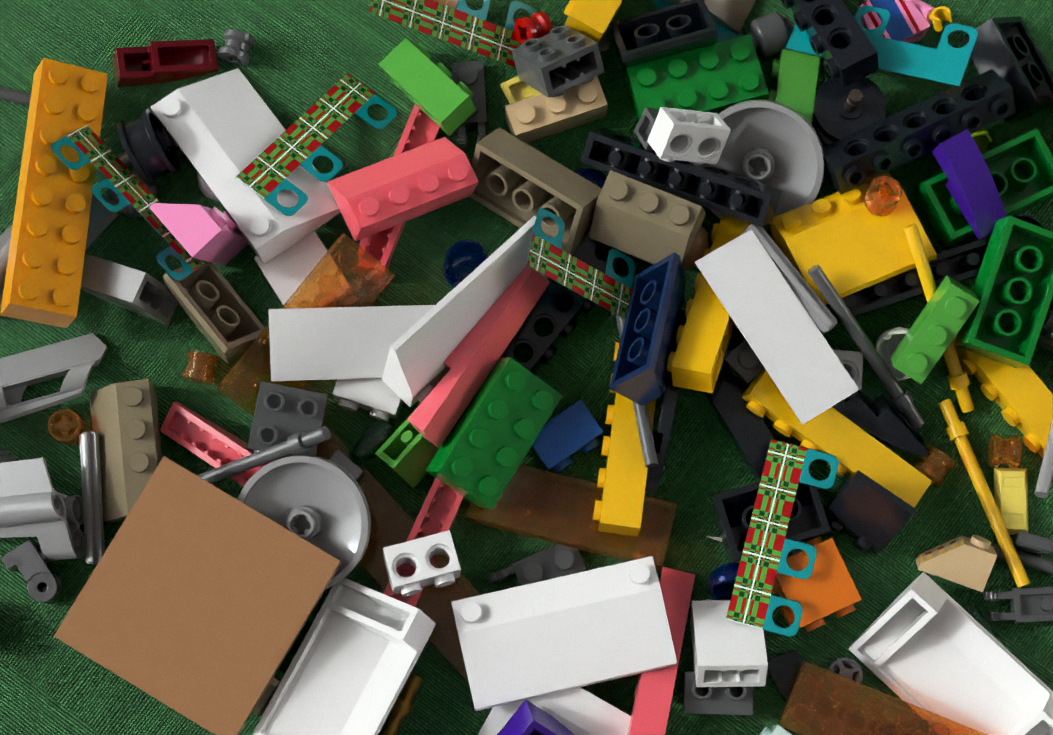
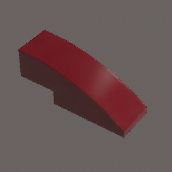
(164, 62)

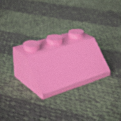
(202, 231)

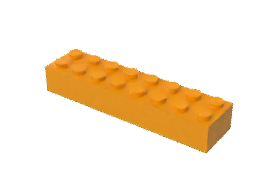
(51, 198)

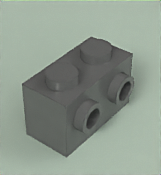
(714, 699)

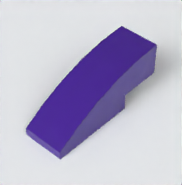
(970, 182)

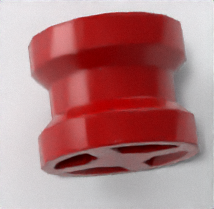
(533, 27)

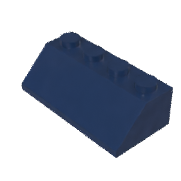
(649, 331)

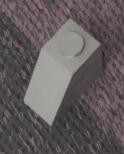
(128, 289)

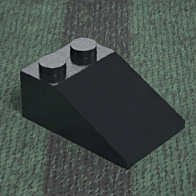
(867, 513)

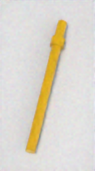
(957, 378)
(958, 433)

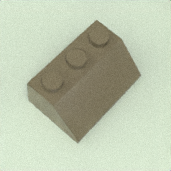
(644, 220)
(216, 310)

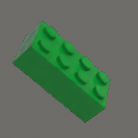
(698, 78)
(1022, 177)
(1012, 294)
(494, 433)

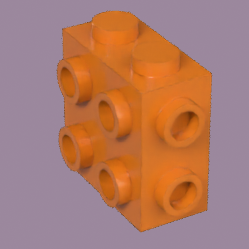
(824, 592)

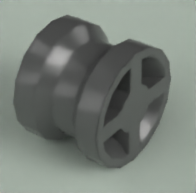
(236, 47)
(848, 668)

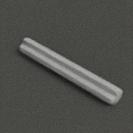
(811, 302)
(92, 497)

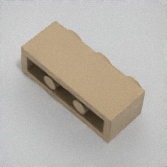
(546, 116)

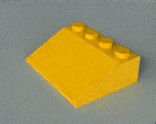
(848, 240)

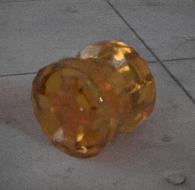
(879, 203)
(200, 367)
(62, 422)
(1004, 451)
(935, 465)

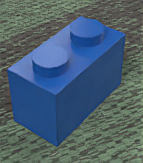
(567, 436)

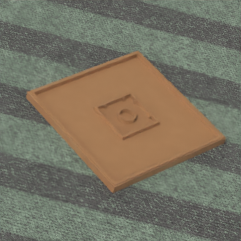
(197, 599)

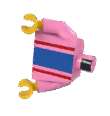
(907, 20)

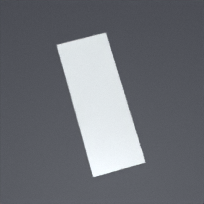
(777, 326)
(336, 340)

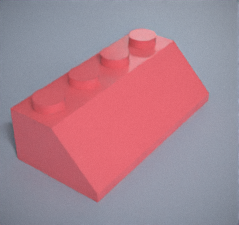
(403, 187)

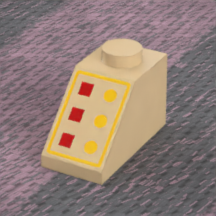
(960, 561)

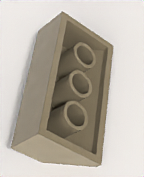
(522, 180)
(128, 441)

